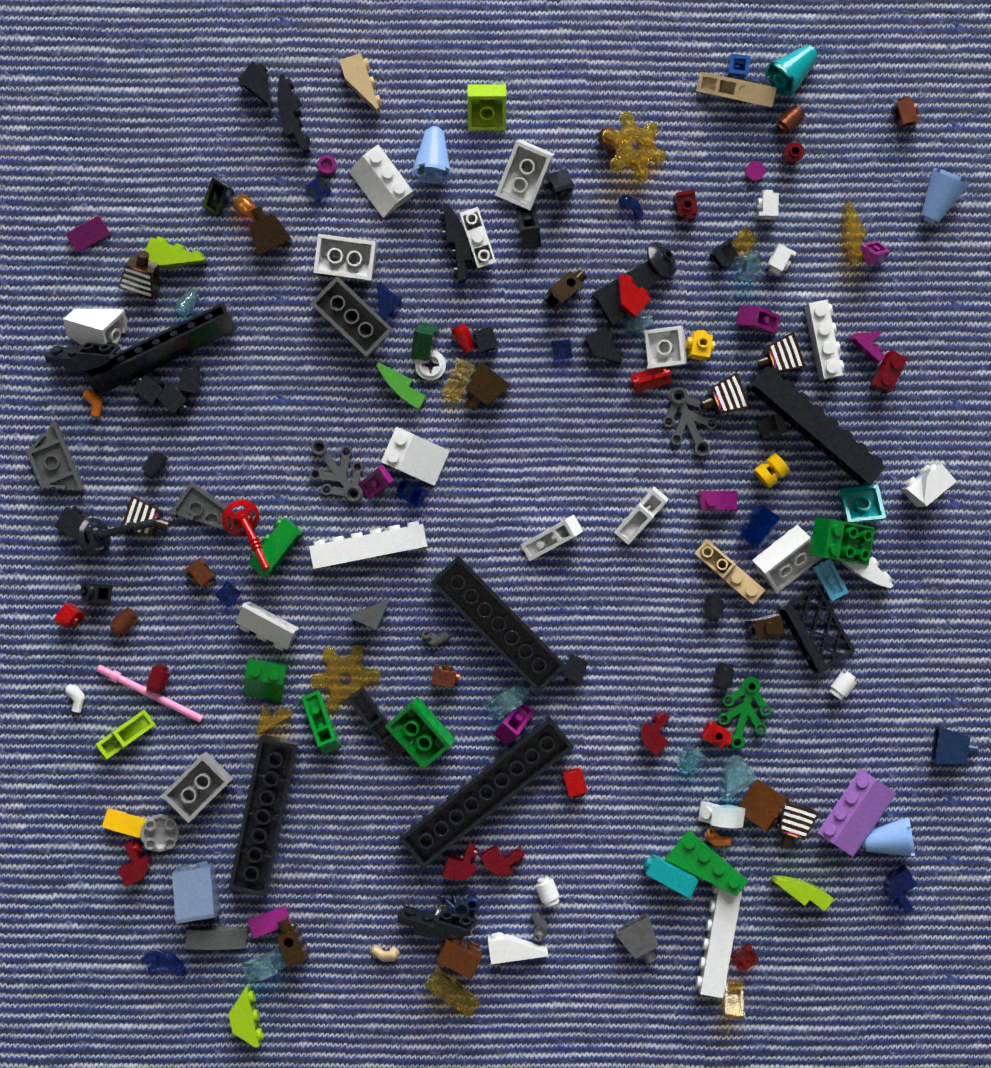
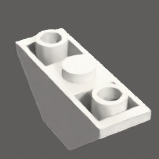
(477, 237)

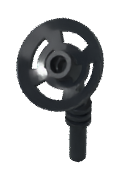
(101, 534)

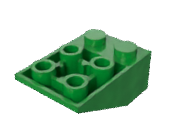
(841, 541)

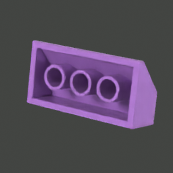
(856, 812)

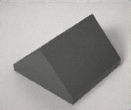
(371, 615)

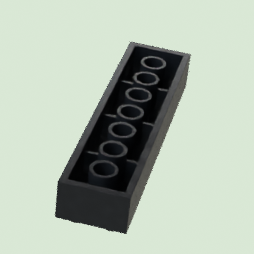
(816, 426)
(498, 623)
(264, 815)

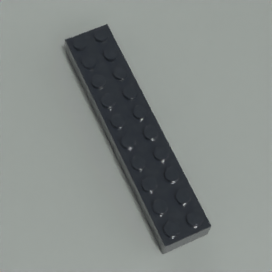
(486, 791)

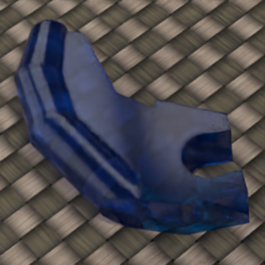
(164, 959)

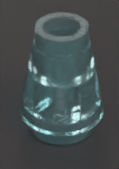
(186, 303)
(639, 323)

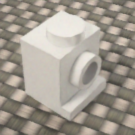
(768, 205)
(780, 259)

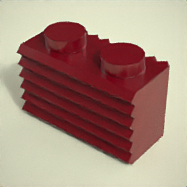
(888, 372)

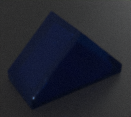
(387, 301)
(411, 493)

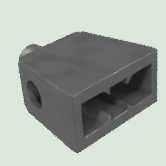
(639, 938)

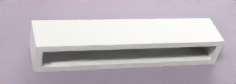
(368, 546)
(718, 943)

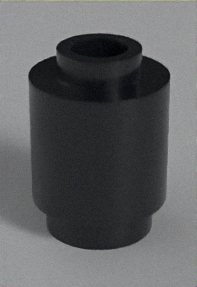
(154, 465)
(713, 607)
(723, 676)

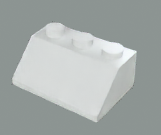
(381, 181)
(345, 257)
(786, 559)
(266, 626)

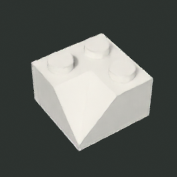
(928, 485)

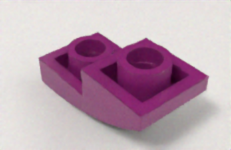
(267, 921)

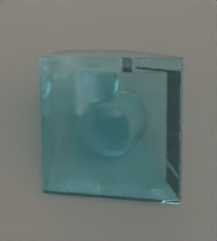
(735, 777)

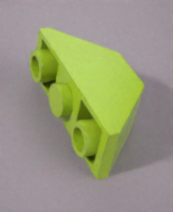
(245, 1018)

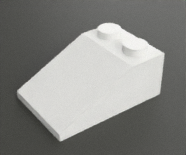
(524, 174)
(415, 456)

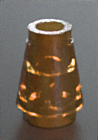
(244, 205)

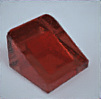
(744, 957)

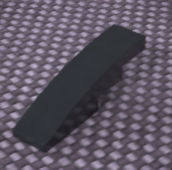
(375, 721)

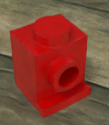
(69, 616)
(710, 732)

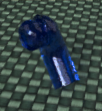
(633, 203)

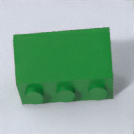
(277, 545)
(420, 733)

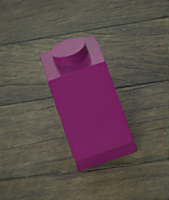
(757, 319)
(717, 500)
(513, 724)

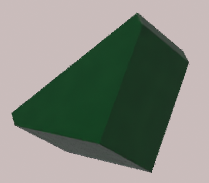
(424, 341)

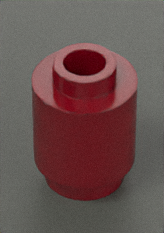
(790, 158)
(157, 679)

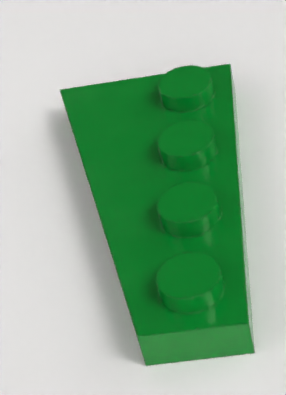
(705, 863)

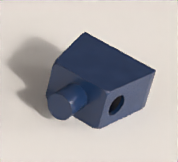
(951, 747)

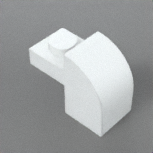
(721, 815)

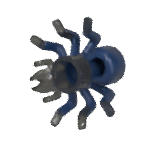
(461, 907)

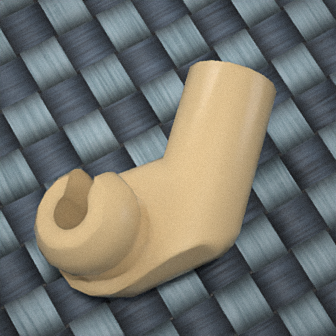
(385, 956)

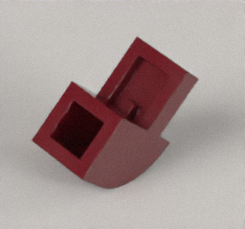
(649, 733)
(139, 864)
(500, 864)
(461, 868)

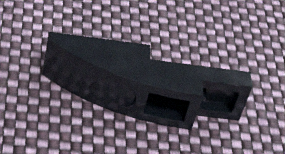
(289, 108)
(456, 236)
(82, 359)
(440, 926)

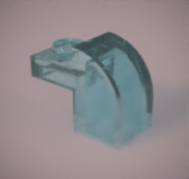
(507, 700)
(264, 966)

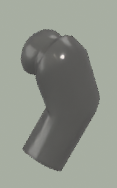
(434, 639)
(541, 926)

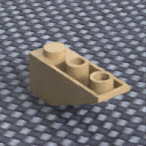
(357, 78)

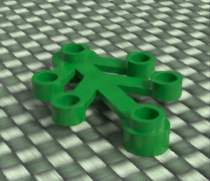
(745, 710)

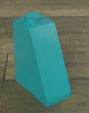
(670, 875)

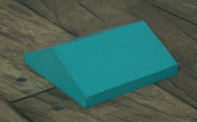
(862, 504)

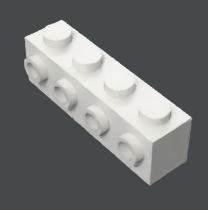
(823, 340)

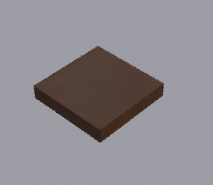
(763, 804)

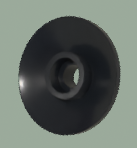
(661, 259)

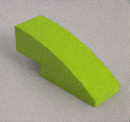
(125, 734)
(804, 891)

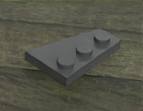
(200, 506)

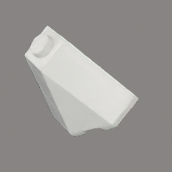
(96, 325)

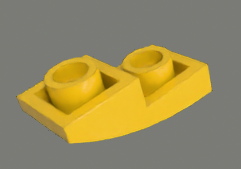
(123, 822)

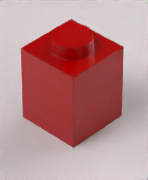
(575, 782)

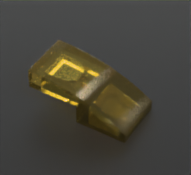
(458, 380)

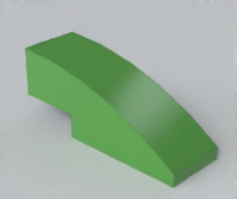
(401, 386)

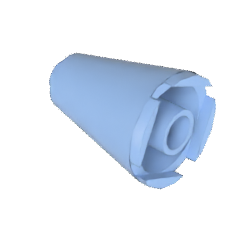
(432, 157)
(941, 195)
(891, 839)

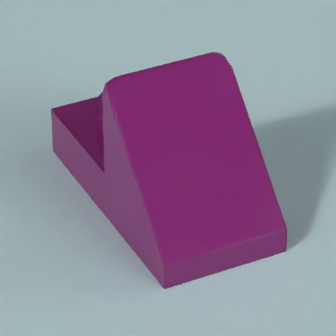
(863, 342)
(376, 482)

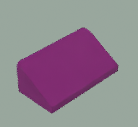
(88, 234)
(874, 253)

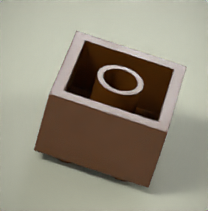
(460, 956)

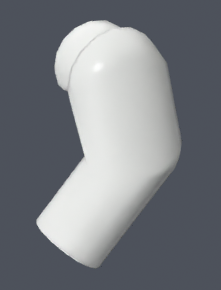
(77, 697)

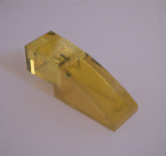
(852, 233)
(452, 992)

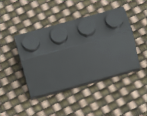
(351, 317)

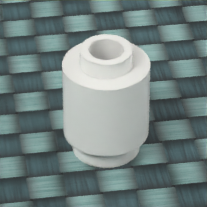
(843, 685)
(547, 891)

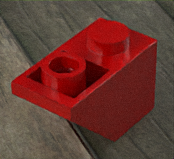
(631, 298)

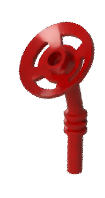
(246, 524)

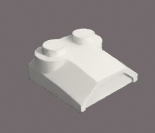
(665, 347)

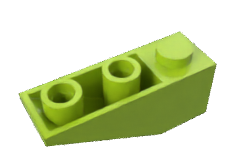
(172, 256)

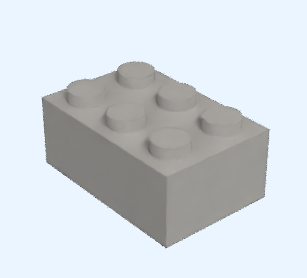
(197, 786)

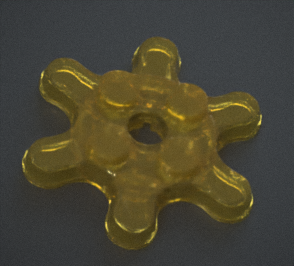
(626, 154)
(338, 665)

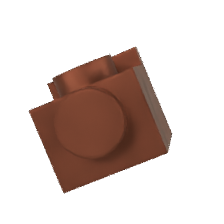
(906, 112)
(200, 573)
(445, 676)

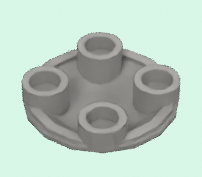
(159, 833)

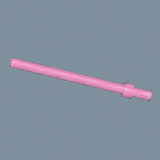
(116, 676)

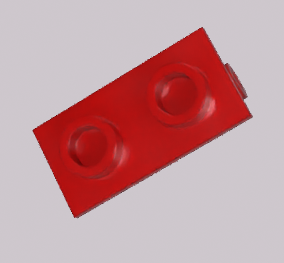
(650, 379)

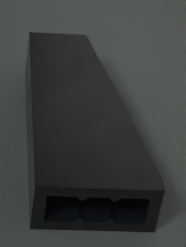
(608, 296)

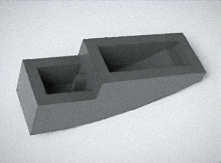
(216, 938)

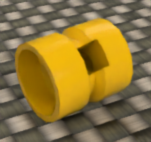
(778, 468)

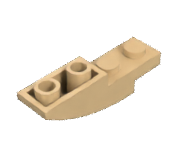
(736, 89)
(729, 572)

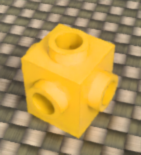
(699, 345)

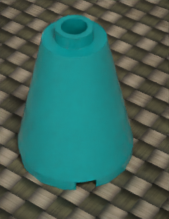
(790, 70)

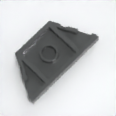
(53, 461)

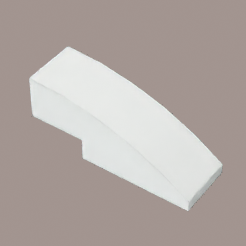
(641, 515)

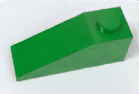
(321, 723)

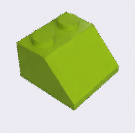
(486, 107)

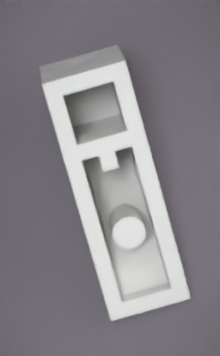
(551, 538)
(509, 948)

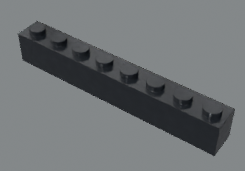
(162, 348)

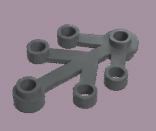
(688, 418)
(338, 474)

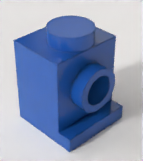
(738, 66)

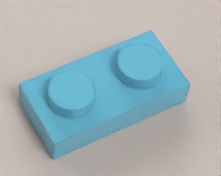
(830, 579)

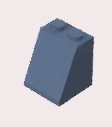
(195, 892)

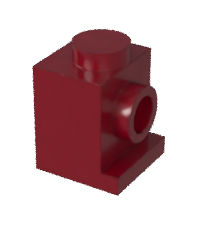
(683, 212)

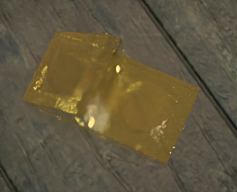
(267, 720)
(733, 1000)

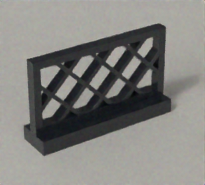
(805, 640)

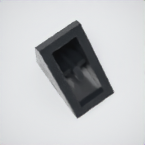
(217, 196)

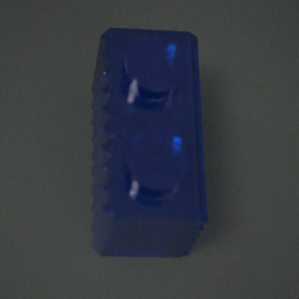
(759, 526)

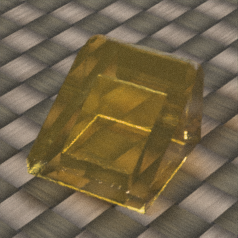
(744, 240)

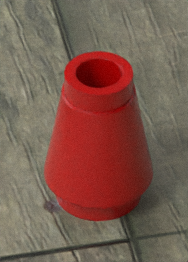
(463, 337)

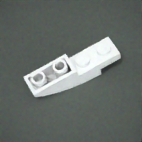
(870, 573)

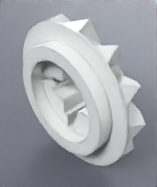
(436, 372)

